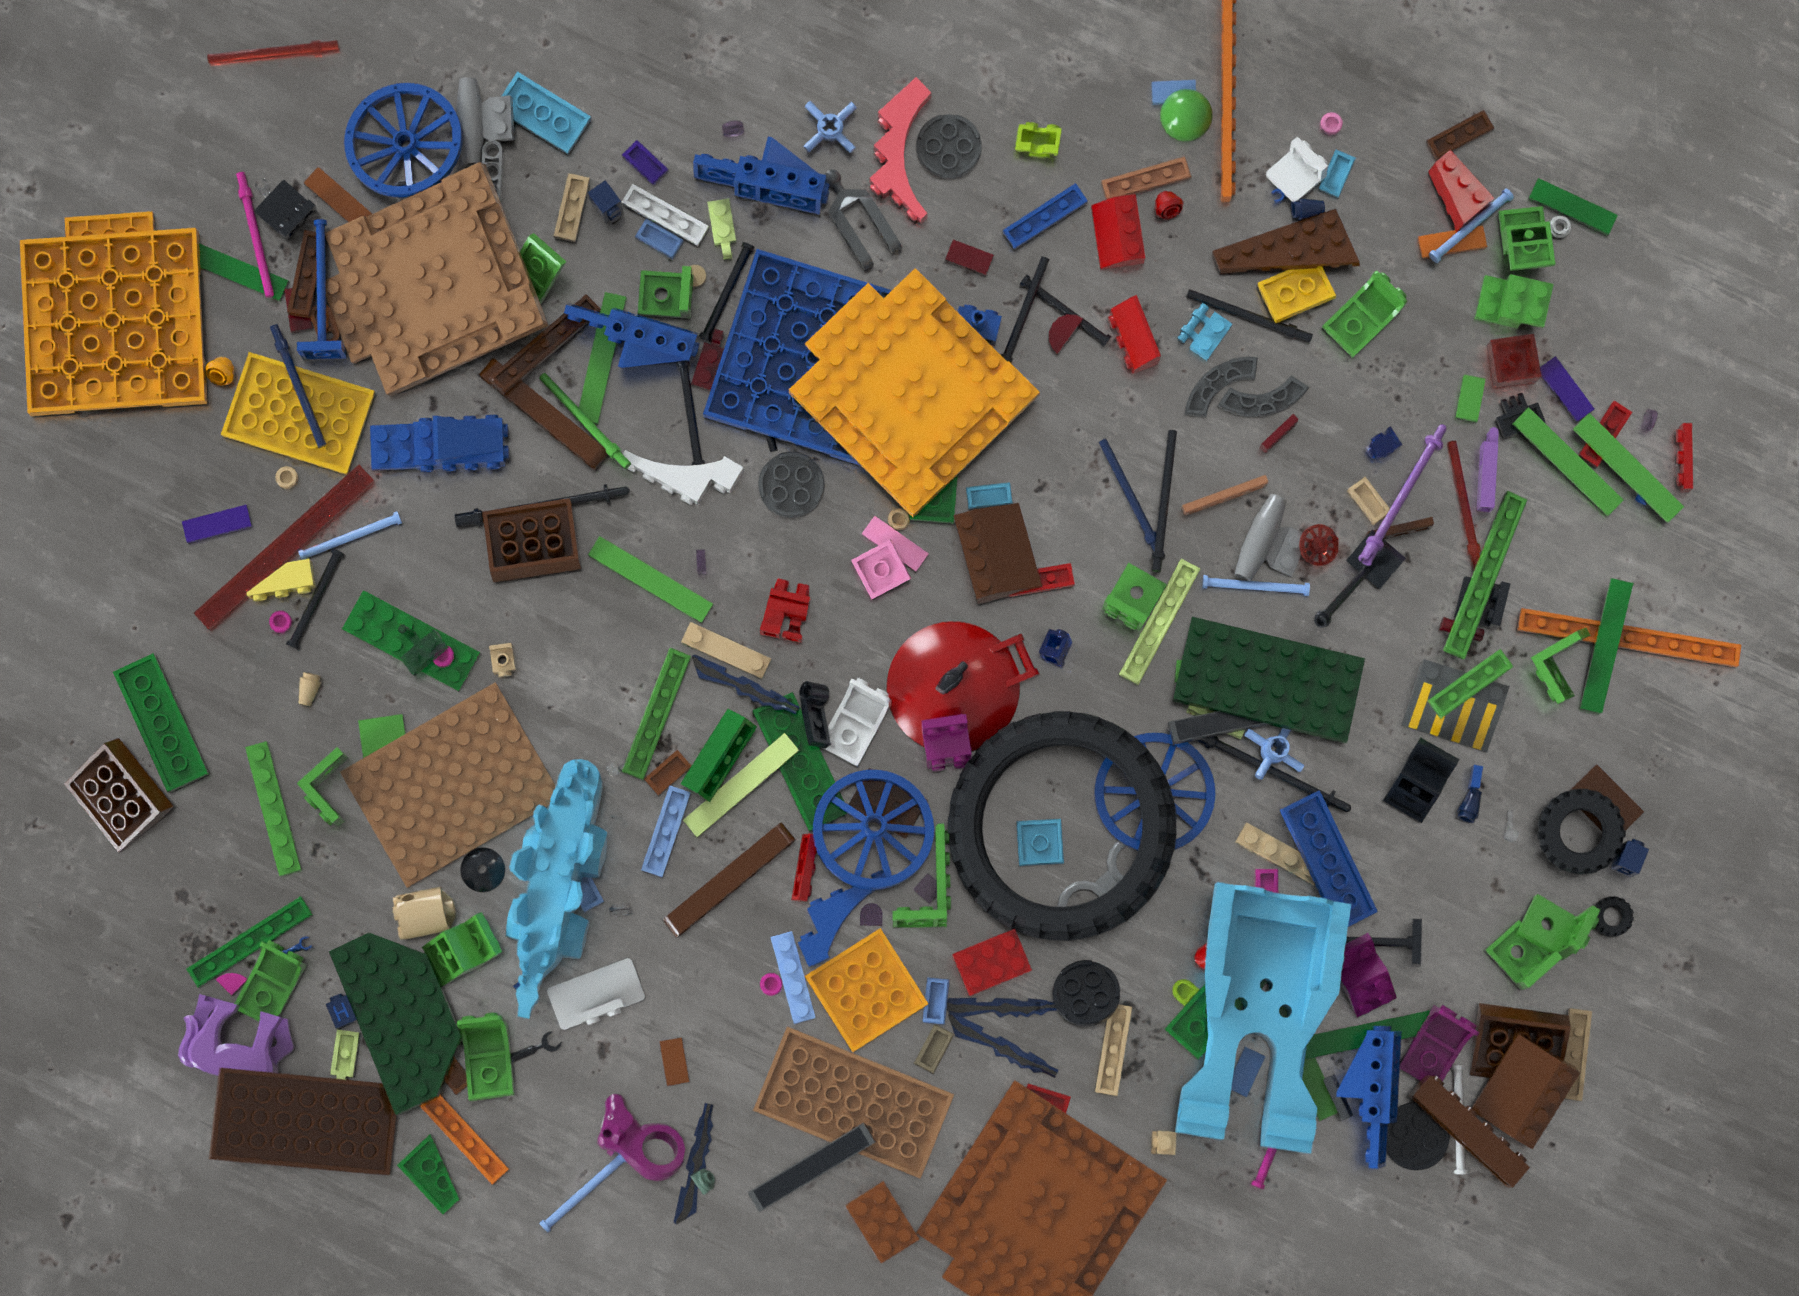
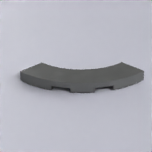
(1215, 380)
(1263, 404)

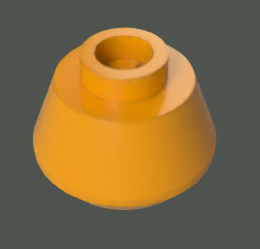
(220, 371)

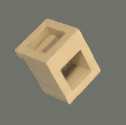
(509, 666)
(1163, 1142)

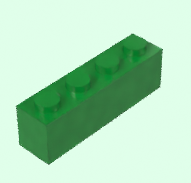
(718, 755)

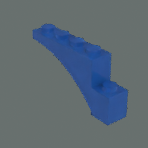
(828, 919)

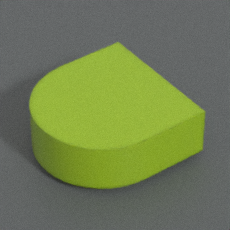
(1184, 991)

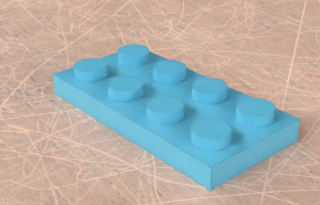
(546, 113)

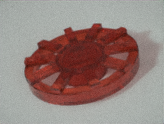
(1319, 545)

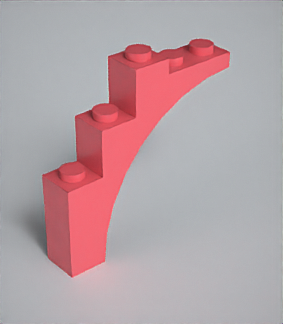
(898, 118)

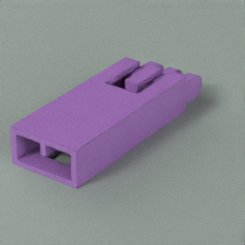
(1487, 472)

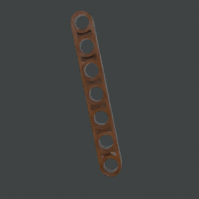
(550, 419)
(729, 880)

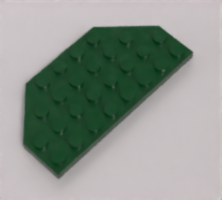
(400, 1016)

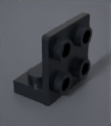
(285, 209)
(1495, 606)

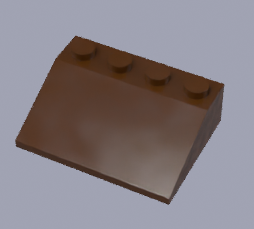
(531, 540)
(997, 551)
(118, 794)
(1501, 1025)
(1525, 1090)

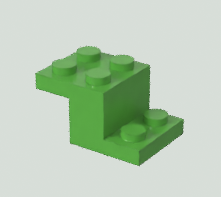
(1526, 238)
(1514, 301)
(462, 949)

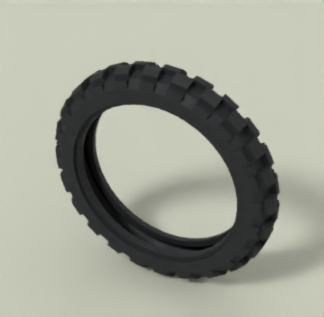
(970, 799)

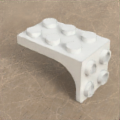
(857, 721)

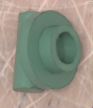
(704, 1180)

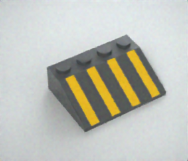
(1468, 724)

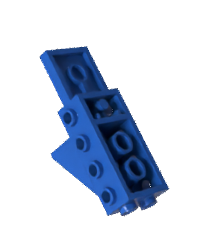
(778, 171)
(640, 347)
(440, 444)
(1376, 1081)

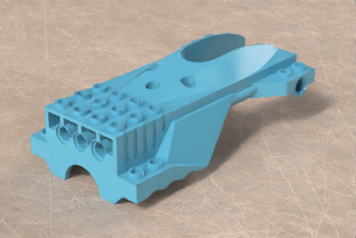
(1300, 954)

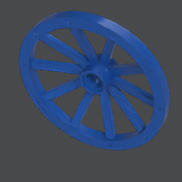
(400, 137)
(890, 779)
(1208, 796)

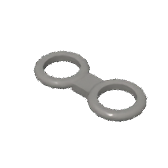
(1103, 884)

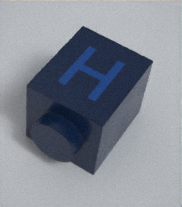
(341, 1011)

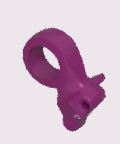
(624, 1135)

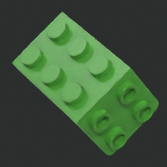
(542, 265)
(1366, 313)
(270, 981)
(487, 1056)

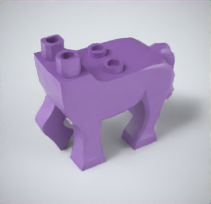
(204, 1049)

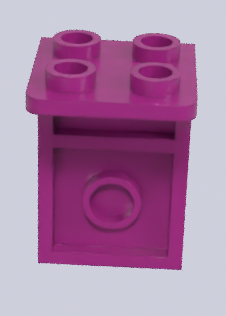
(1437, 1044)

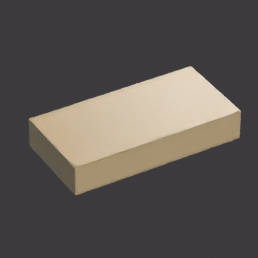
(1369, 500)

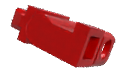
(782, 605)

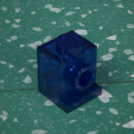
(1383, 445)
(1052, 640)

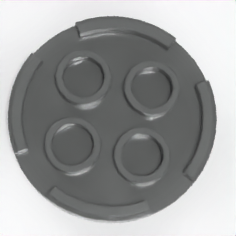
(948, 146)
(791, 484)

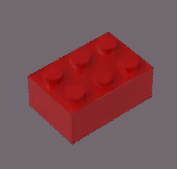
(991, 962)

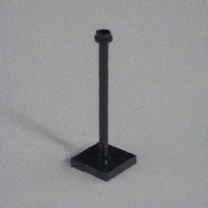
(1378, 573)
(1411, 942)

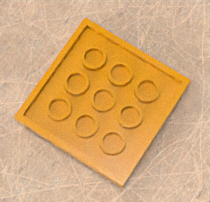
(866, 990)

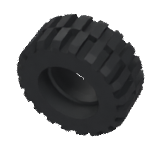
(1610, 842)

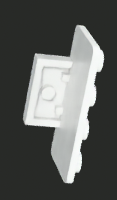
(596, 994)

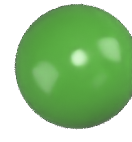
(1186, 115)

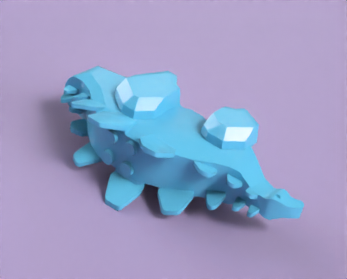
(554, 860)

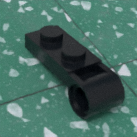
(812, 699)

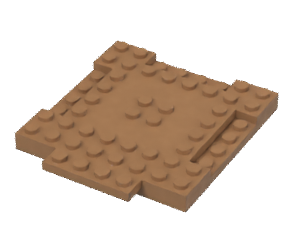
(431, 282)

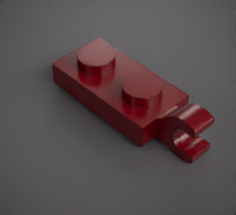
(708, 362)

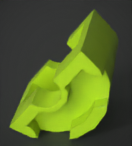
(1038, 141)

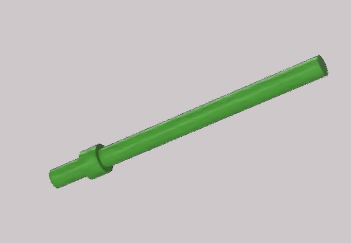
(612, 449)

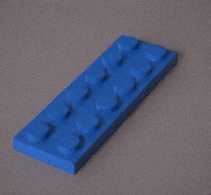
(1327, 855)

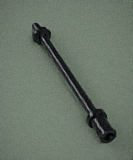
(476, 516)
(1214, 742)

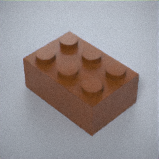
(882, 1222)

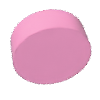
(1331, 124)

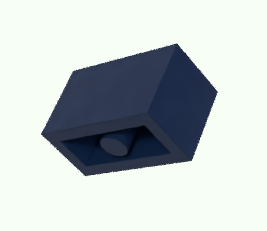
(606, 202)
(1630, 858)

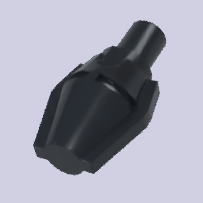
(951, 678)

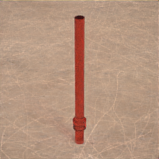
(315, 46)
(1473, 547)

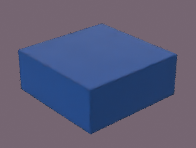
(1475, 777)

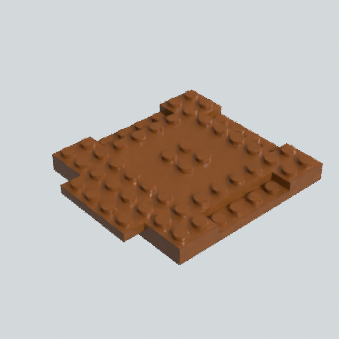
(1038, 1204)

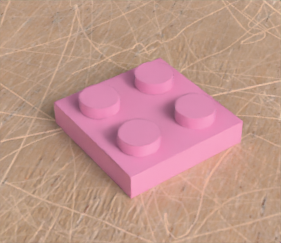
(881, 569)

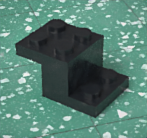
(1421, 780)

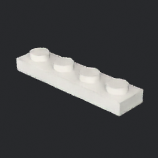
(665, 215)

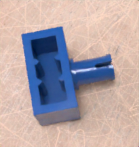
(985, 323)

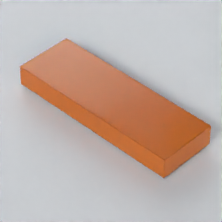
(1473, 241)

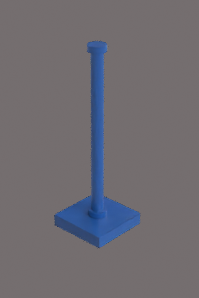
(321, 349)

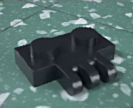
(1513, 412)

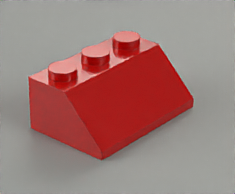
(1118, 232)
(1134, 335)

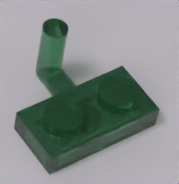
(423, 651)

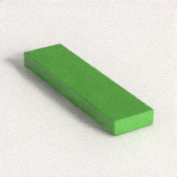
(1470, 683)

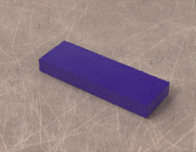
(1566, 389)
(217, 524)

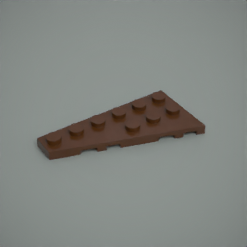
(1299, 245)

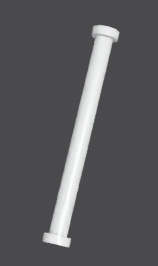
(1458, 1089)

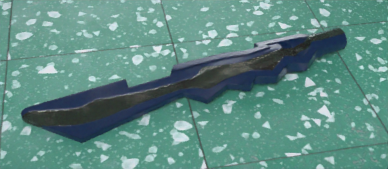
(745, 687)
(1001, 1006)
(1002, 1047)
(688, 1196)

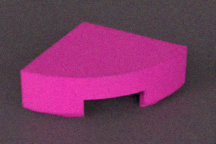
(231, 982)

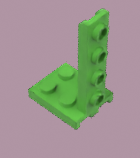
(926, 916)

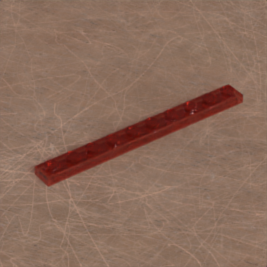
(284, 546)

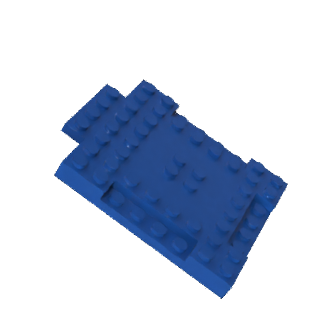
(767, 350)

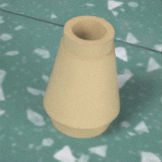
(308, 688)

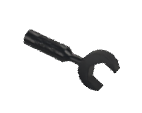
(532, 1049)

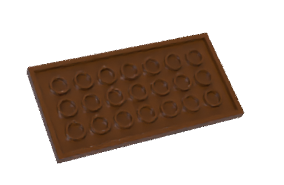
(302, 1122)

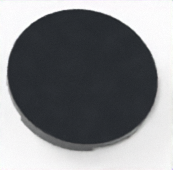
(1086, 993)
(1416, 1139)

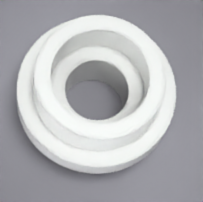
(1562, 221)

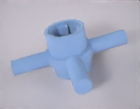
(830, 135)
(1270, 757)

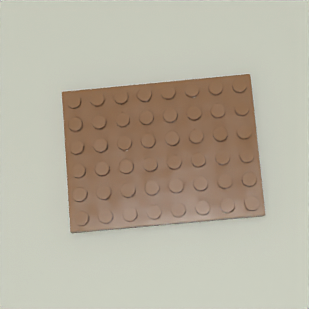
(450, 785)

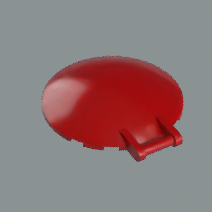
(985, 693)

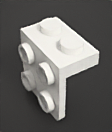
(1298, 170)

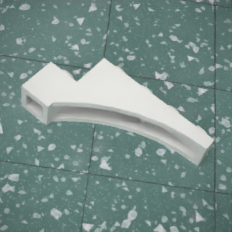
(691, 480)

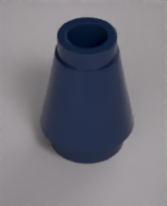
(1307, 208)
(1470, 806)

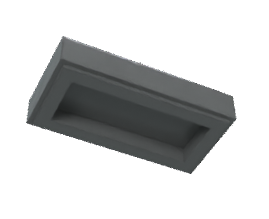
(1340, 1102)

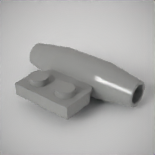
(482, 120)
(1269, 542)

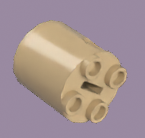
(423, 913)

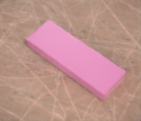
(910, 553)

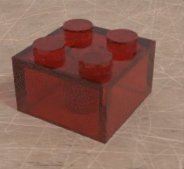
(1514, 360)

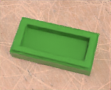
(1470, 398)

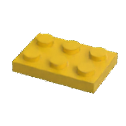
(1295, 292)

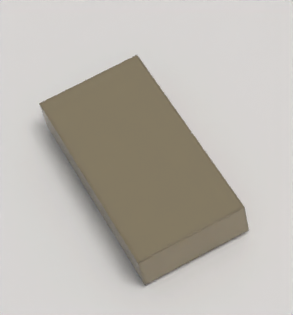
(934, 1049)

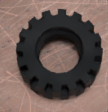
(1623, 907)

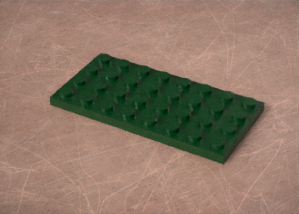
(1269, 679)

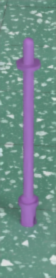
(1375, 543)

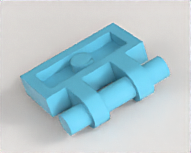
(1211, 334)

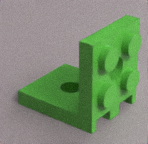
(679, 296)
(1126, 608)
(1549, 671)
(315, 778)
(1567, 931)
(1530, 966)

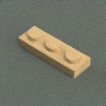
(571, 207)

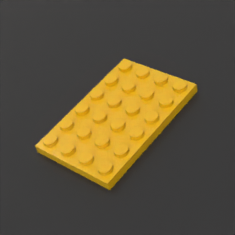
(271, 417)

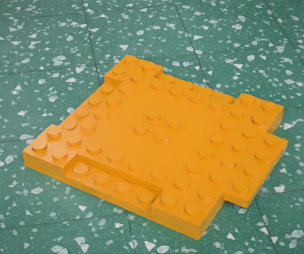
(112, 316)
(909, 388)

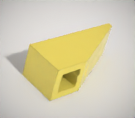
(288, 578)

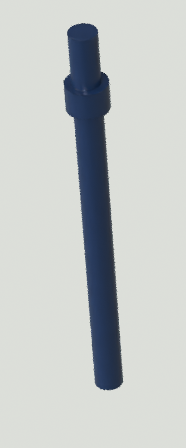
(282, 347)
(1150, 534)

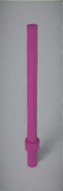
(245, 195)

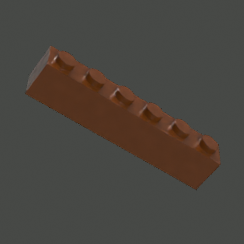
(1469, 1131)

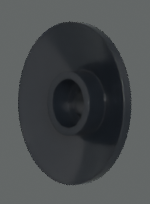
(490, 878)

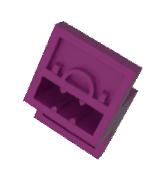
(946, 742)
(1365, 976)

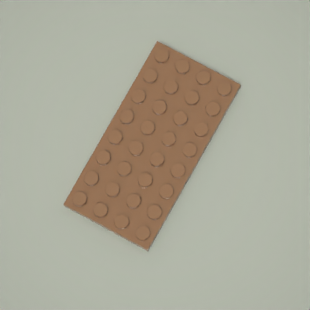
(836, 1090)

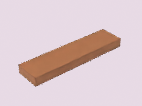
(1147, 178)
(1224, 495)

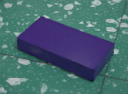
(645, 162)

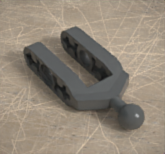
(846, 199)

